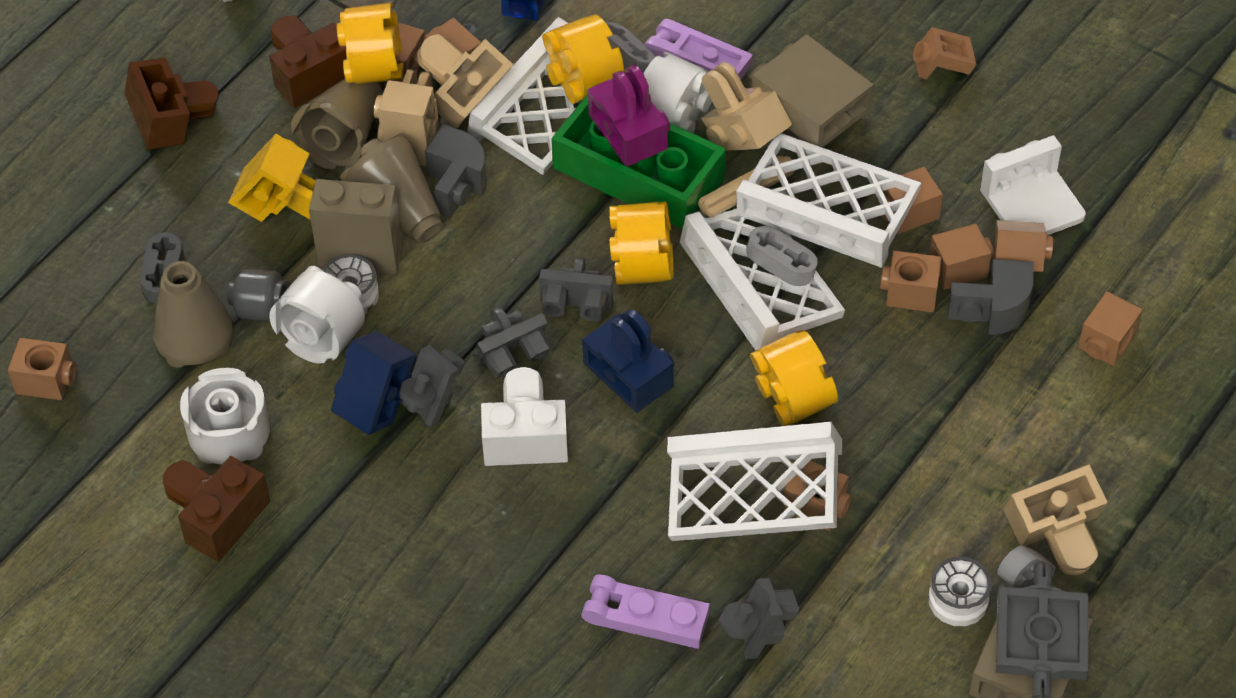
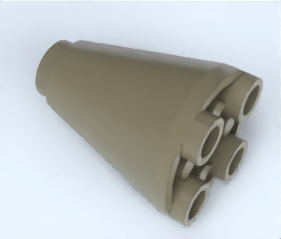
(397, 164)
(190, 318)

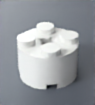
(677, 89)
(318, 315)
(225, 416)

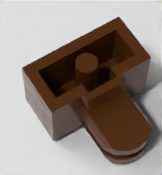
(305, 60)
(164, 103)
(216, 505)

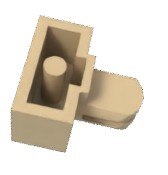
(462, 76)
(408, 110)
(742, 115)
(1059, 514)

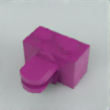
(628, 116)

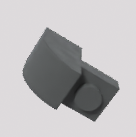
(459, 165)
(1000, 303)

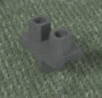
(575, 288)
(496, 349)
(431, 383)
(760, 617)

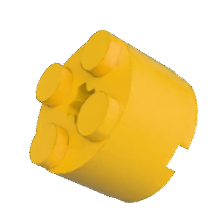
(371, 43)
(581, 56)
(641, 243)
(794, 377)

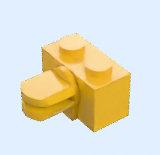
(274, 181)

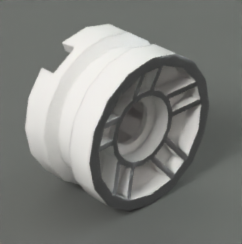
(359, 272)
(961, 576)

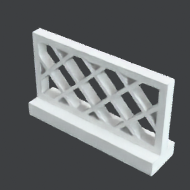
(506, 96)
(815, 219)
(734, 282)
(759, 448)

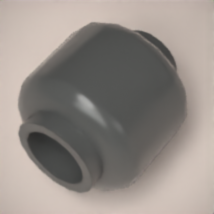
(255, 293)

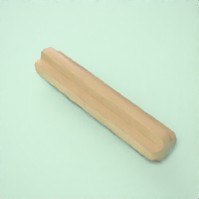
(725, 196)

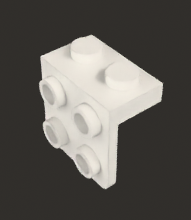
(1029, 189)

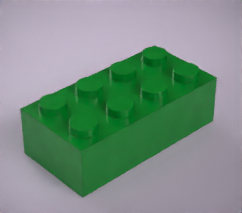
(675, 176)

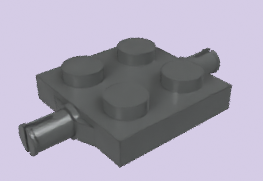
(1042, 632)

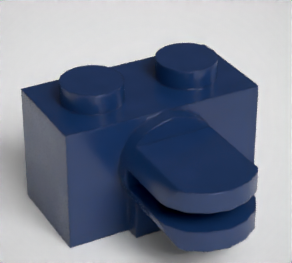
(628, 360)
(371, 382)

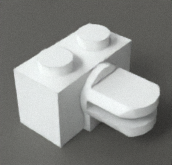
(524, 425)

